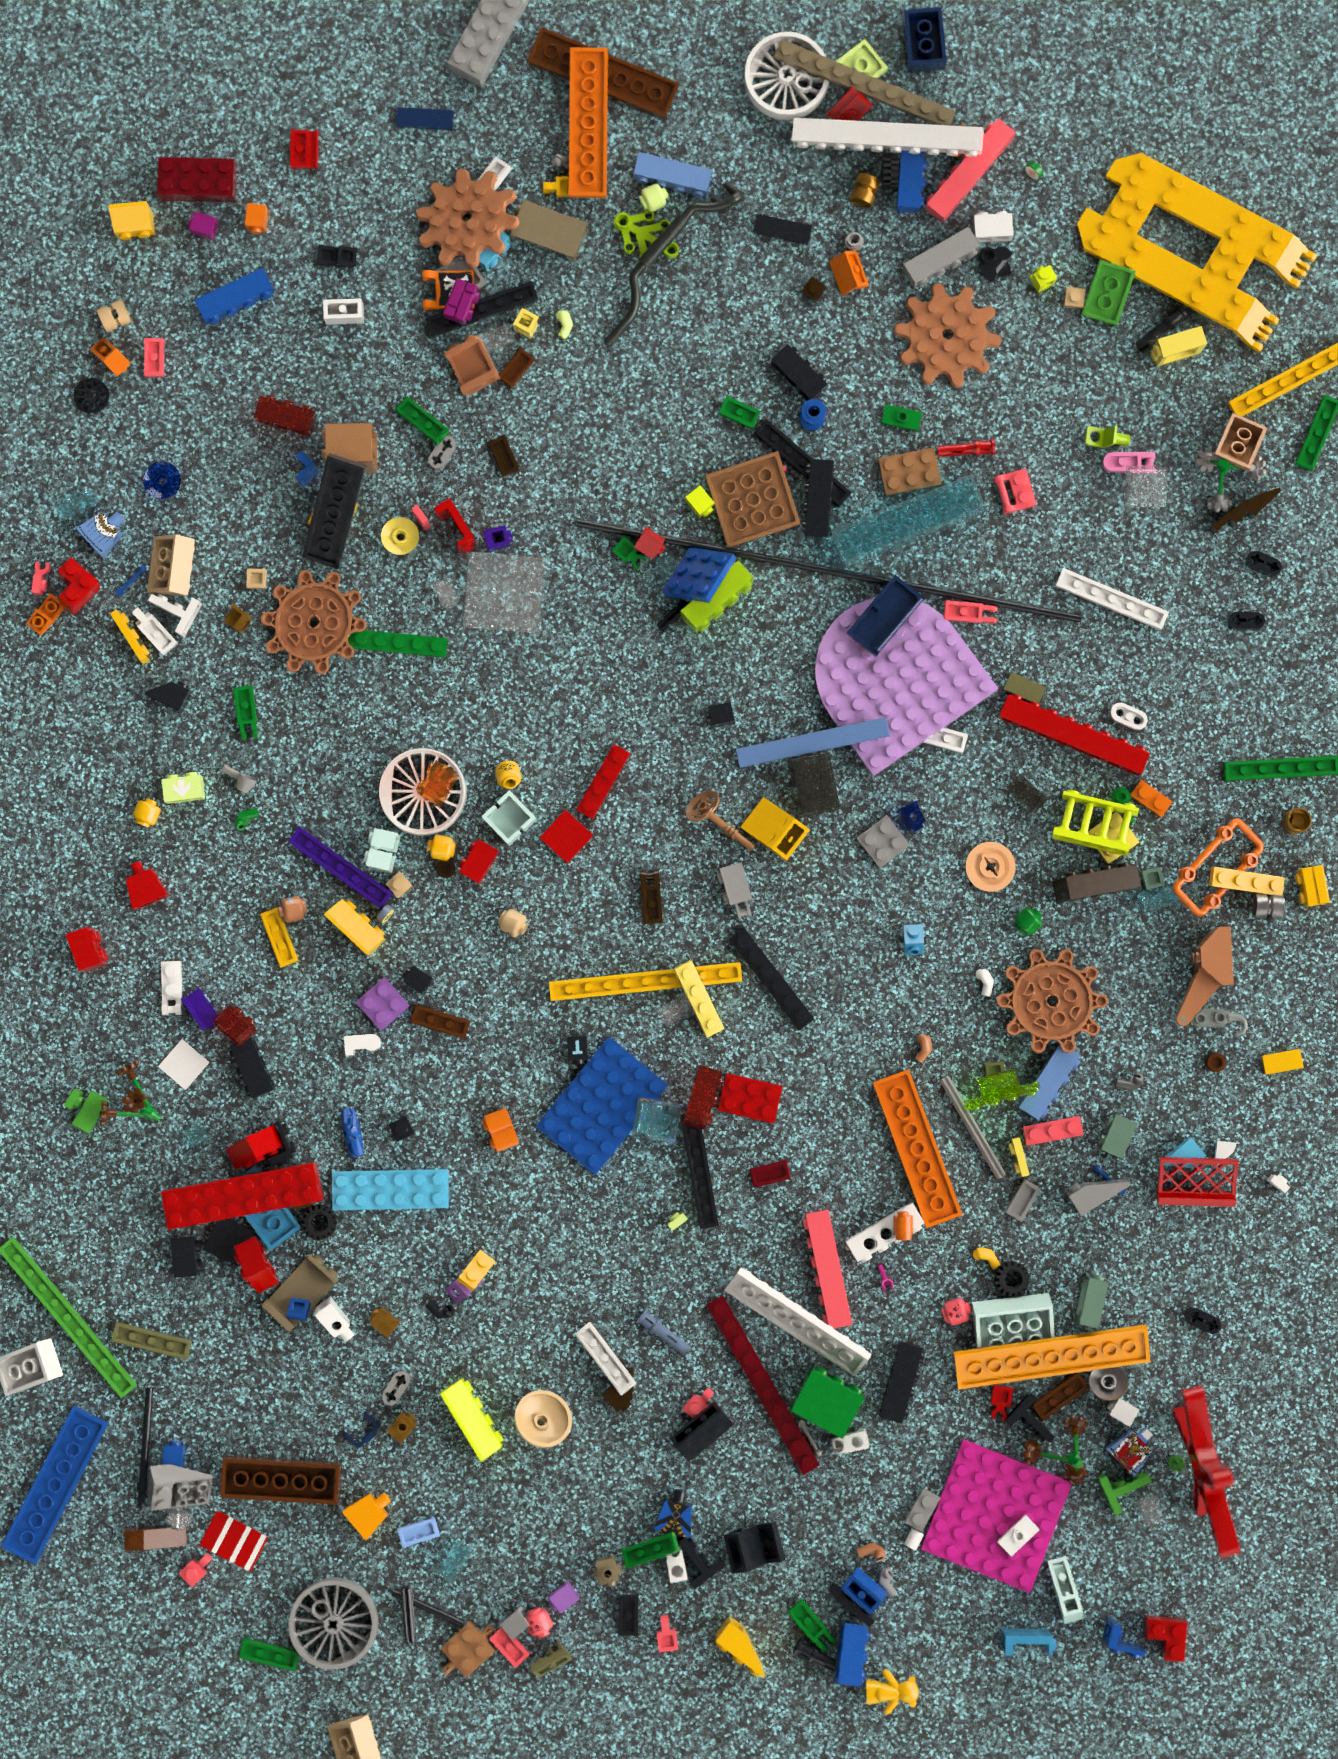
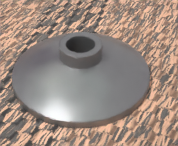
(1115, 1376)

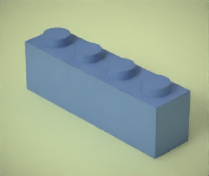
(673, 175)
(1051, 1078)

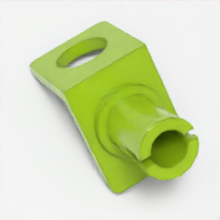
(1107, 437)

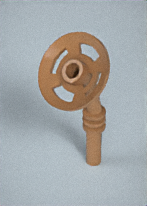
(708, 811)

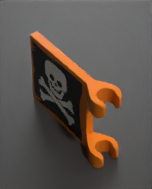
(444, 284)

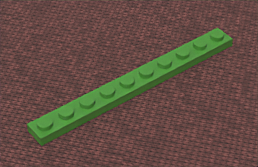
(67, 1317)

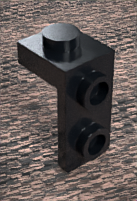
(281, 1159)

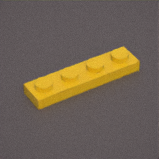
(1246, 881)

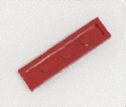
(603, 781)

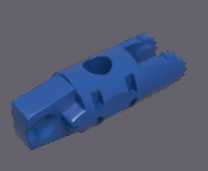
(352, 1132)

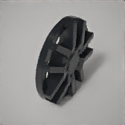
(91, 395)

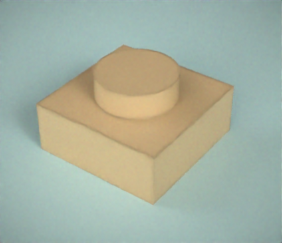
(1074, 298)
(256, 579)
(399, 885)

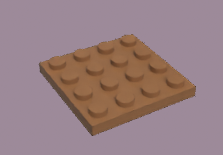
(753, 499)

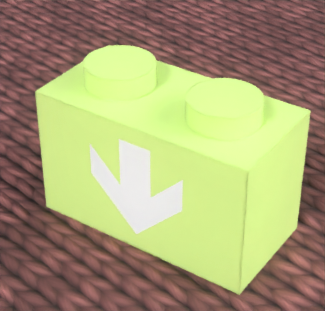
(183, 789)

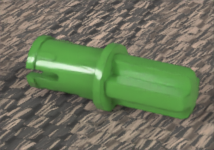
(1176, 1463)

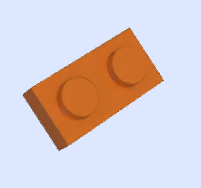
(1151, 798)

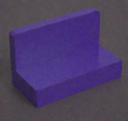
(200, 1009)

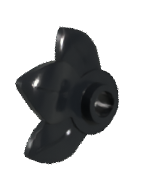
(997, 264)

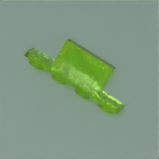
(1000, 1087)

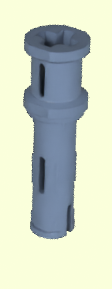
(661, 1331)

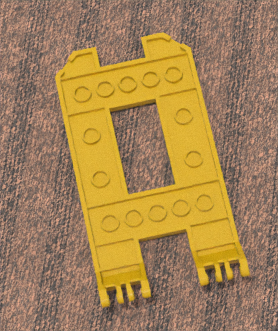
(1209, 290)

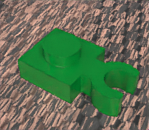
(626, 551)

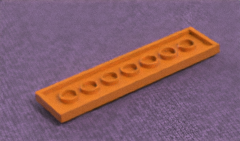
(588, 123)
(917, 1148)

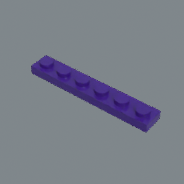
(340, 867)

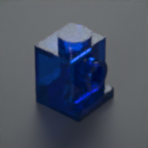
(905, 813)

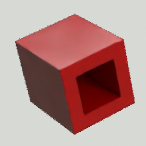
(650, 543)

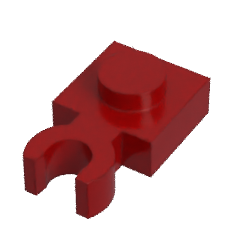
(1001, 1398)

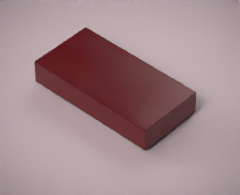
(770, 1173)

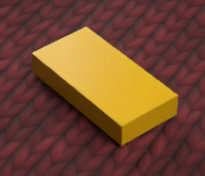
(1282, 1061)

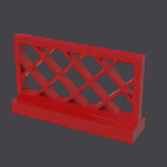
(1192, 1196)

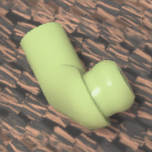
(565, 319)

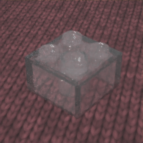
(1146, 486)

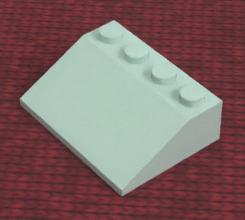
(1013, 1320)

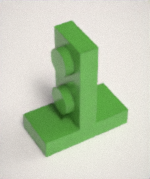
(1120, 1488)

